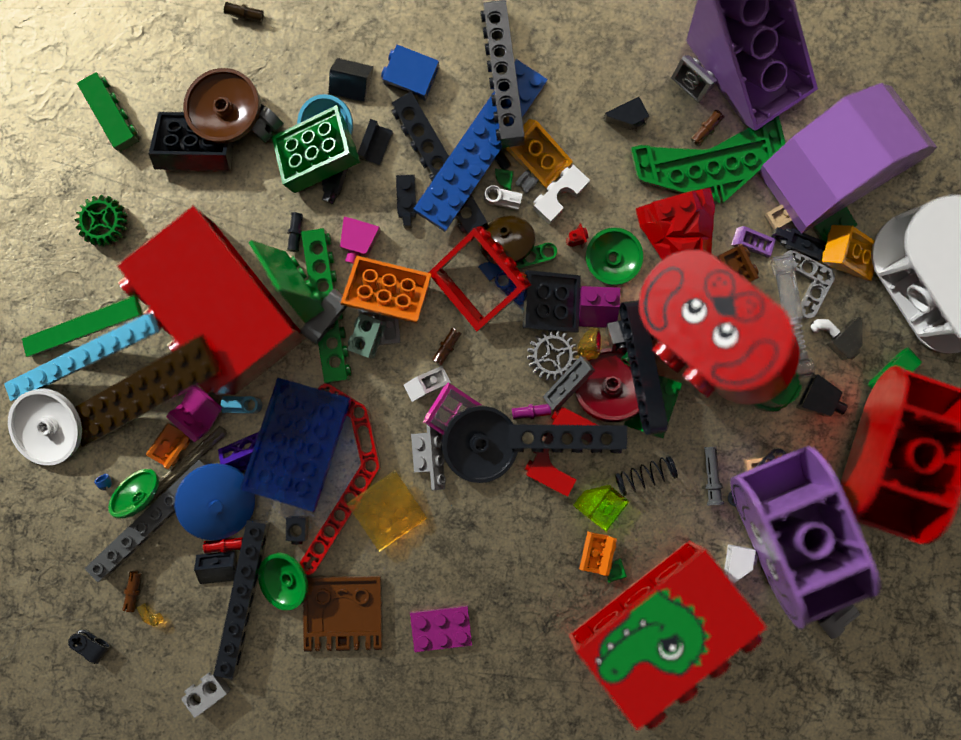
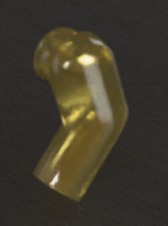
(149, 618)

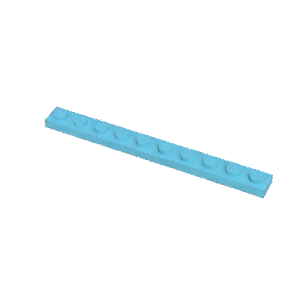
(83, 356)

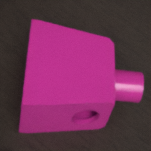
(358, 238)

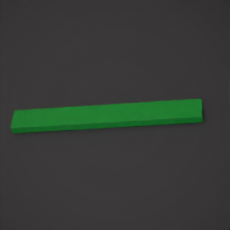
(82, 326)

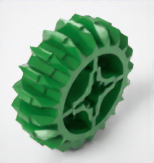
(90, 232)

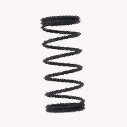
(671, 466)

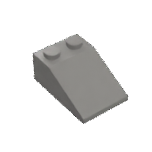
(693, 78)

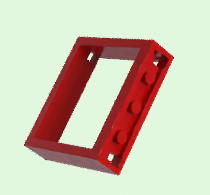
(458, 298)

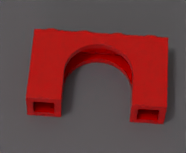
(541, 467)

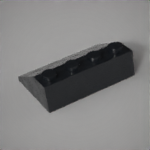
(179, 148)

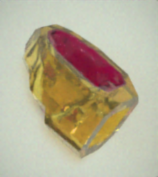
(590, 344)

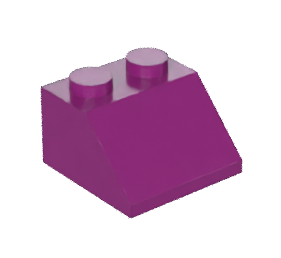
(598, 306)

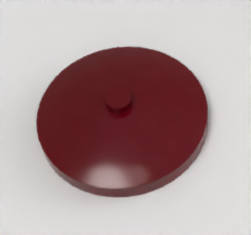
(609, 390)

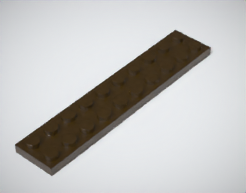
(147, 389)

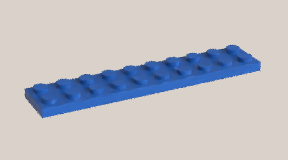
(473, 155)

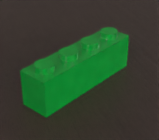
(107, 111)

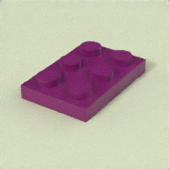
(441, 628)

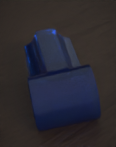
(508, 289)

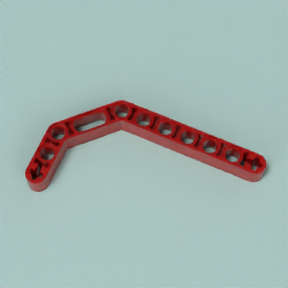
(352, 488)

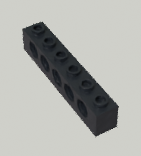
(617, 433)

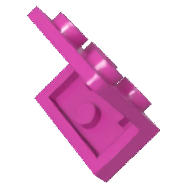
(195, 414)

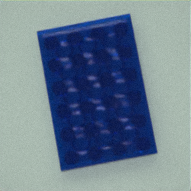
(295, 444)

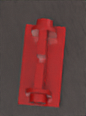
(577, 237)

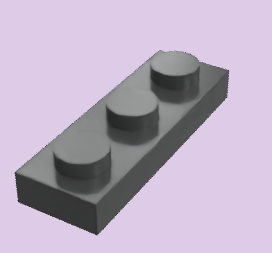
(568, 383)

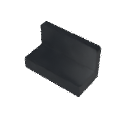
(374, 143)
(215, 567)

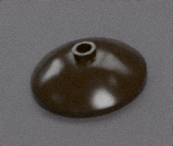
(517, 240)

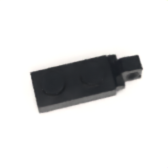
(333, 186)
(406, 198)
(800, 242)

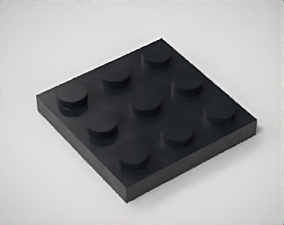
(552, 302)

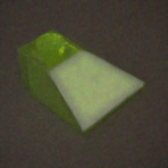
(601, 505)

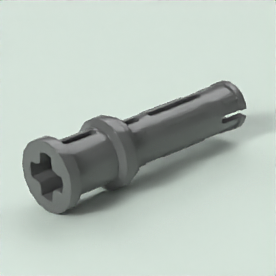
(714, 486)

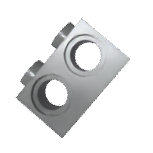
(207, 696)

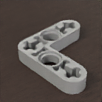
(817, 282)

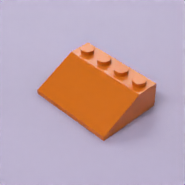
(386, 289)

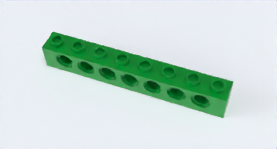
(311, 240)

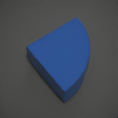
(490, 270)

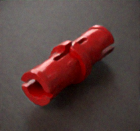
(222, 545)

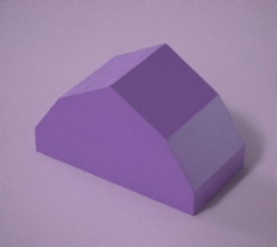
(845, 155)

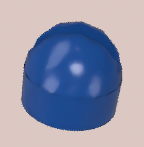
(103, 481)

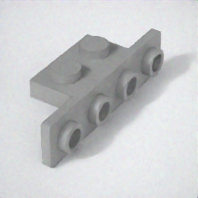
(429, 456)

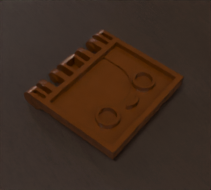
(342, 609)

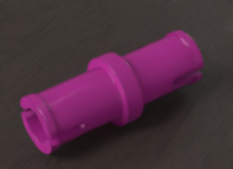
(531, 411)

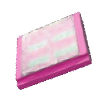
(446, 406)

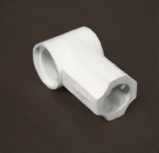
(505, 198)

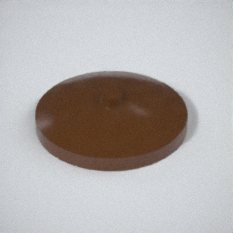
(221, 105)

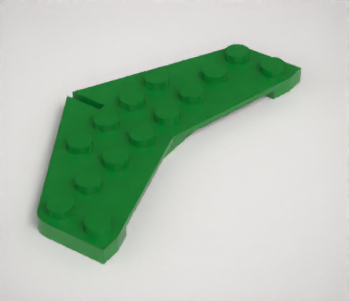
(723, 166)

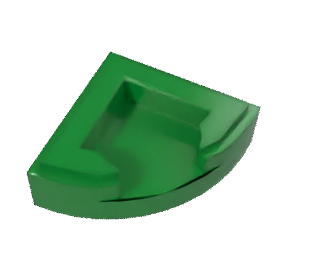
(504, 178)
(617, 571)

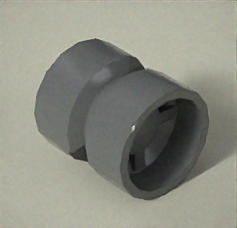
(266, 124)

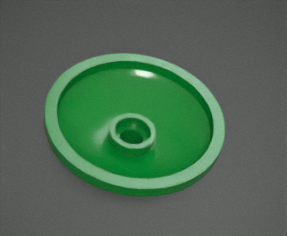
(619, 244)
(133, 494)
(283, 581)

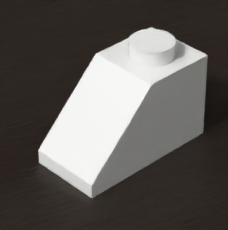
(426, 383)
(739, 562)

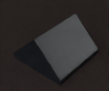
(349, 80)

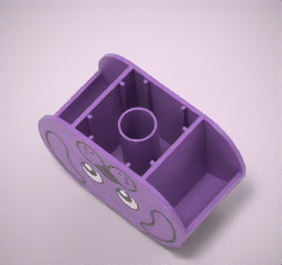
(805, 536)

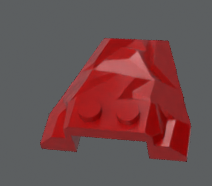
(679, 222)

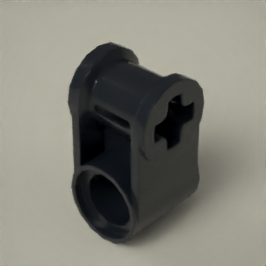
(91, 646)

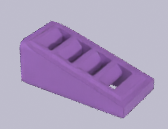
(743, 235)

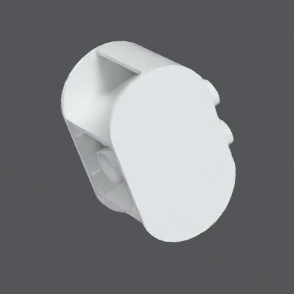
(921, 269)

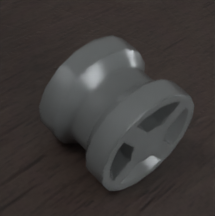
(527, 181)

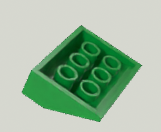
(314, 150)
(289, 280)

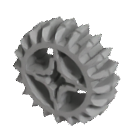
(559, 371)

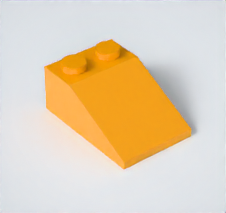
(540, 154)
(849, 251)

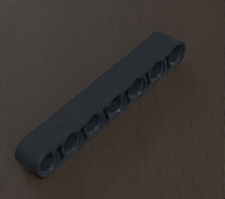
(643, 369)

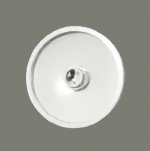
(44, 426)

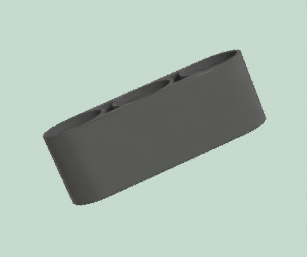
(319, 325)

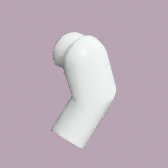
(825, 324)

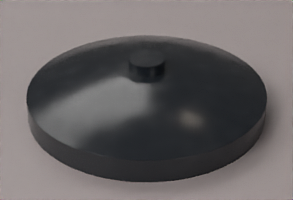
(478, 444)

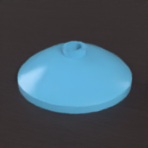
(321, 103)

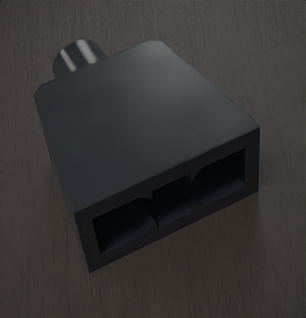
(821, 398)

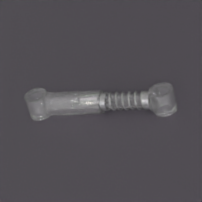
(784, 270)

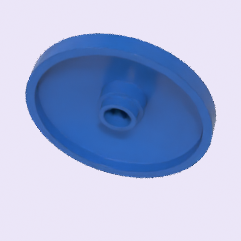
(212, 502)

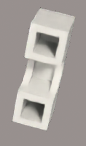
(571, 181)

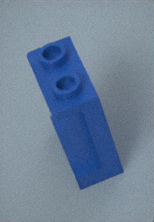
(410, 71)

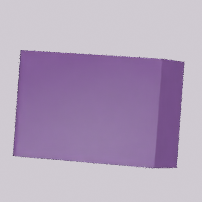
(754, 54)

